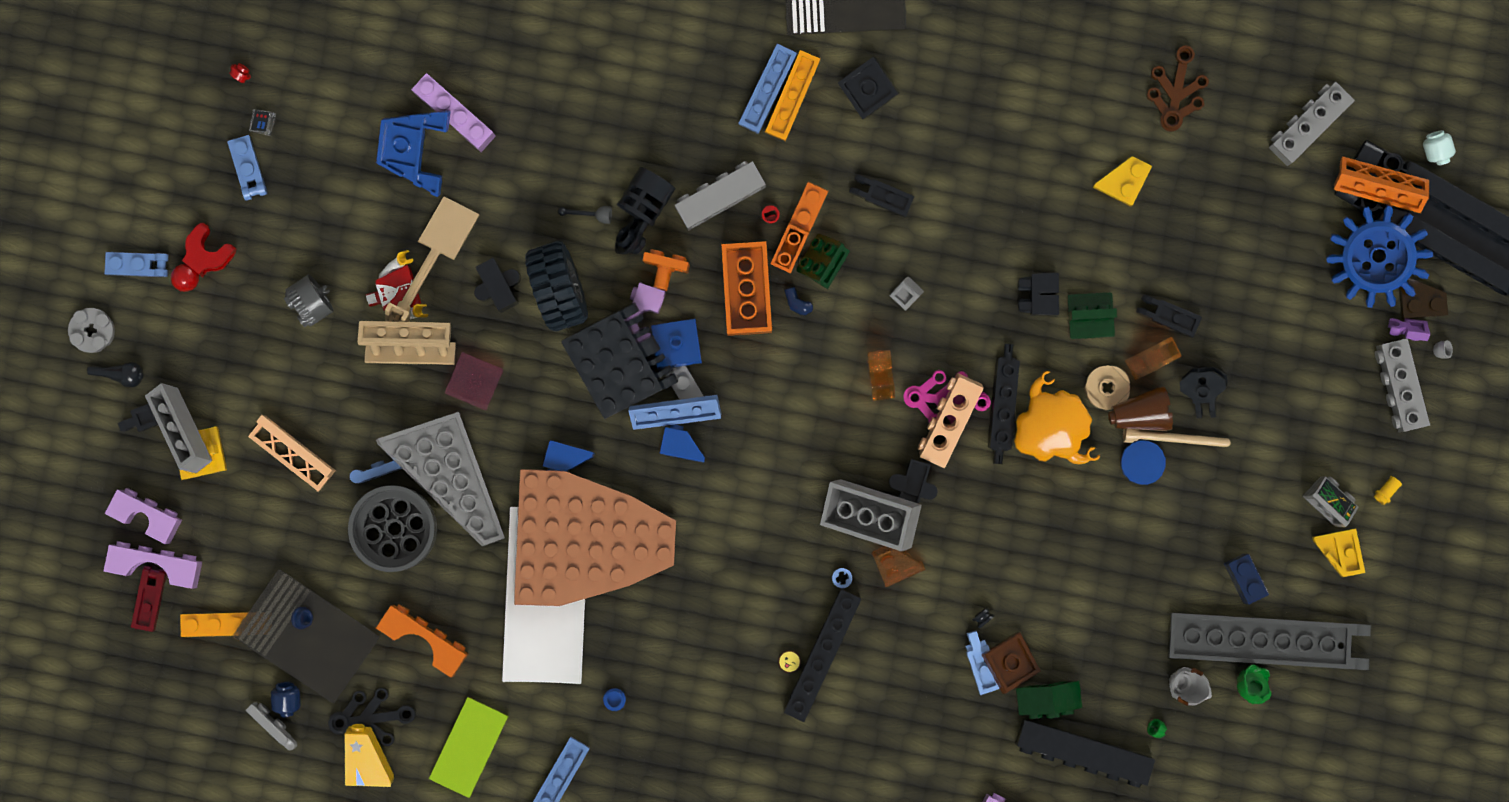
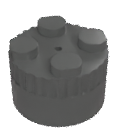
(308, 300)

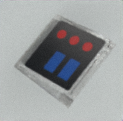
(262, 122)

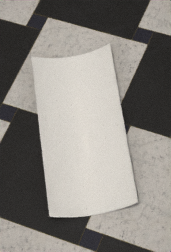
(540, 640)

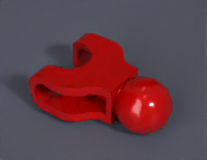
(198, 260)

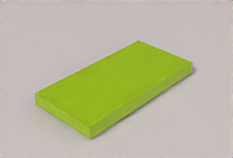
(468, 747)

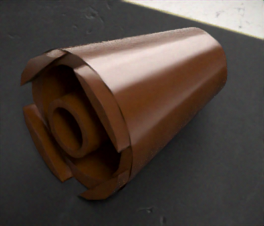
(1143, 412)

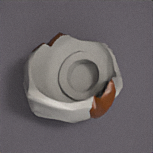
(1189, 686)

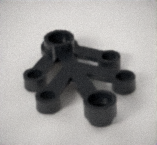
(368, 718)

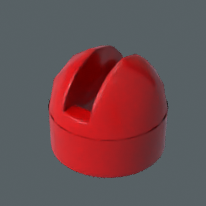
(771, 218)

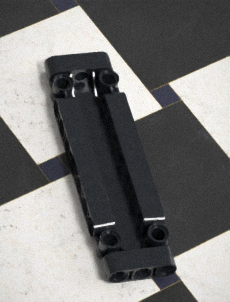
(1457, 224)

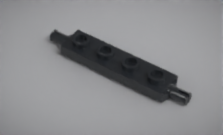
(1003, 404)

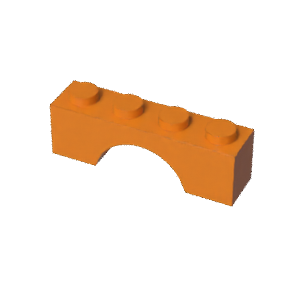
(446, 655)

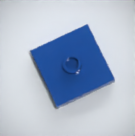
(677, 343)

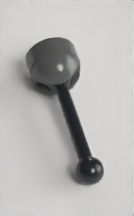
(603, 214)

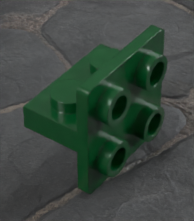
(823, 260)
(1091, 315)

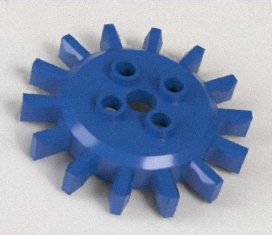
(1377, 278)

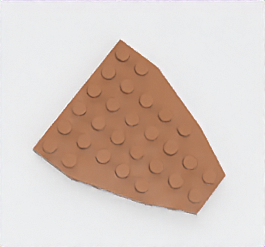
(584, 539)

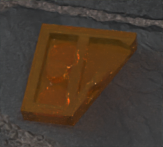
(895, 565)

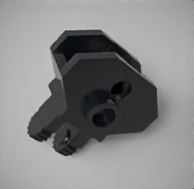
(1204, 390)

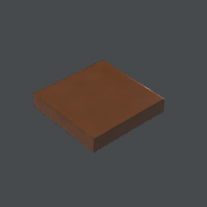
(1011, 662)

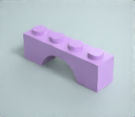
(460, 118)
(180, 571)

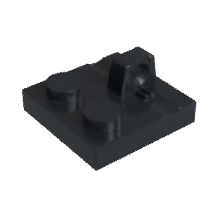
(868, 88)

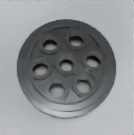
(364, 519)

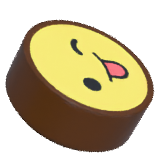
(789, 661)

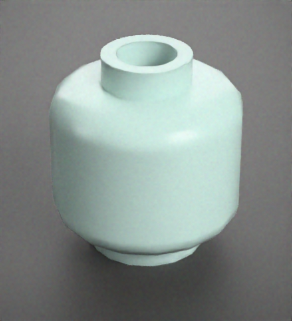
(1439, 147)

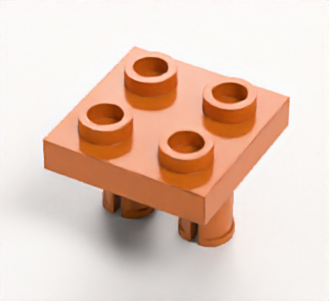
(665, 267)

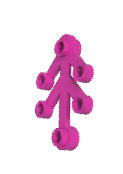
(935, 398)

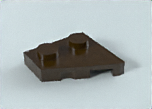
(1425, 303)

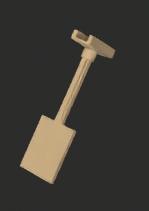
(444, 236)

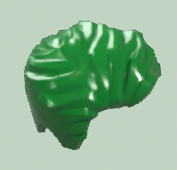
(1254, 685)

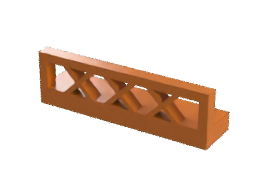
(1382, 188)

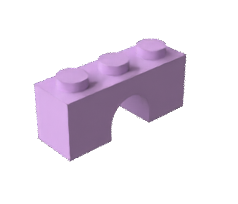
(647, 300)
(162, 523)

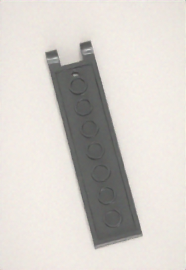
(1265, 641)

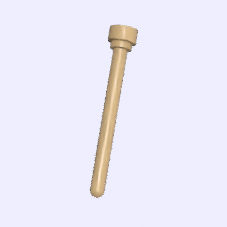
(1132, 435)

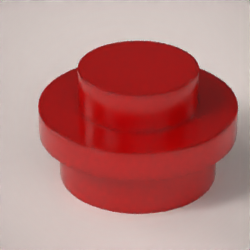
(240, 72)

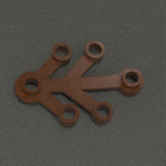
(1177, 92)

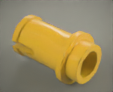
(1386, 492)

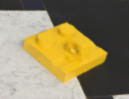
(214, 446)

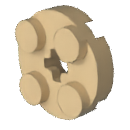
(1107, 374)

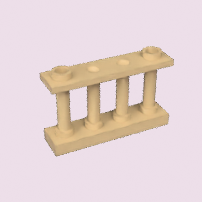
(407, 342)

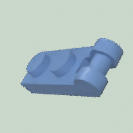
(247, 166)
(135, 264)
(378, 469)

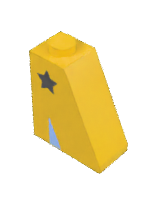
(365, 759)

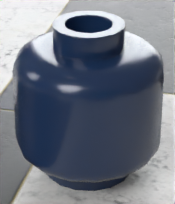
(285, 699)

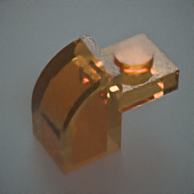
(1153, 358)
(881, 375)

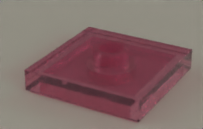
(474, 381)

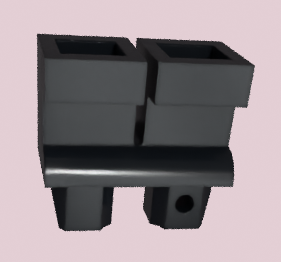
(1040, 304)

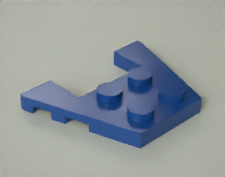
(402, 147)

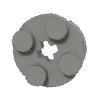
(83, 320)

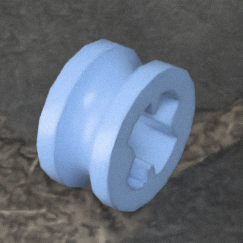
(836, 574)

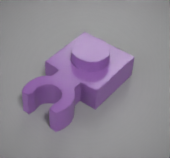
(1411, 328)

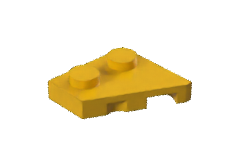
(1125, 181)
(1342, 551)

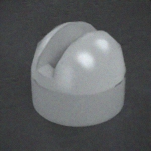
(1443, 349)

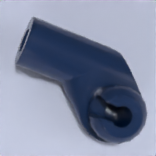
(797, 305)

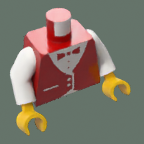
(394, 284)

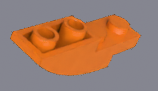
(799, 227)

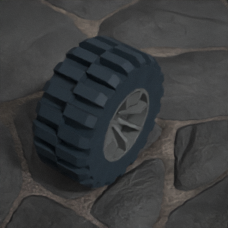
(556, 286)

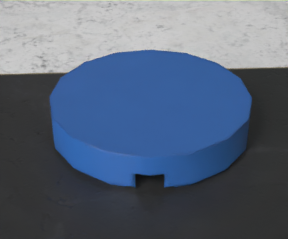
(1143, 462)

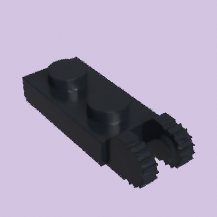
(884, 196)
(1171, 316)

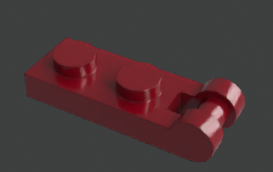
(148, 599)

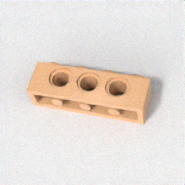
(941, 453)

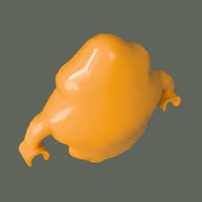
(1053, 425)

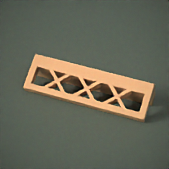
(293, 445)

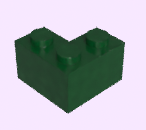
(1049, 699)

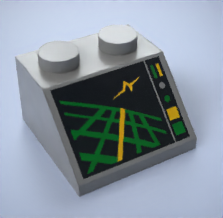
(1331, 501)

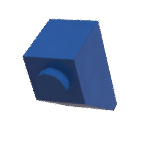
(680, 444)
(565, 457)

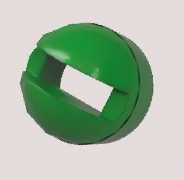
(1153, 725)

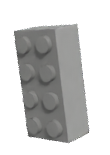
(870, 515)

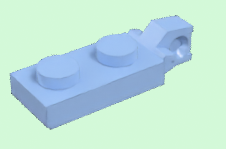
(981, 672)

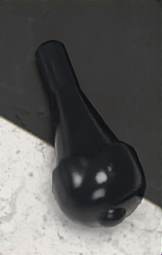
(128, 374)

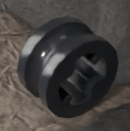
(983, 617)

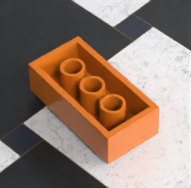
(746, 288)

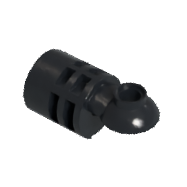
(643, 210)

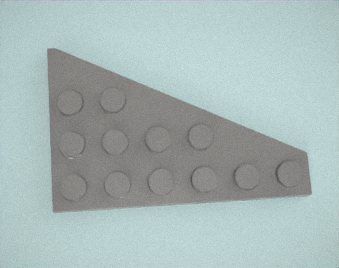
(446, 468)

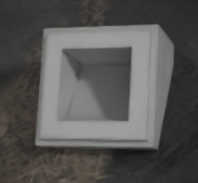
(906, 293)

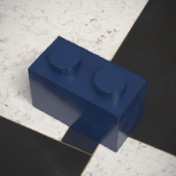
(1246, 579)

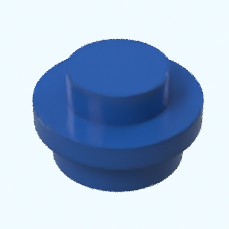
(614, 699)

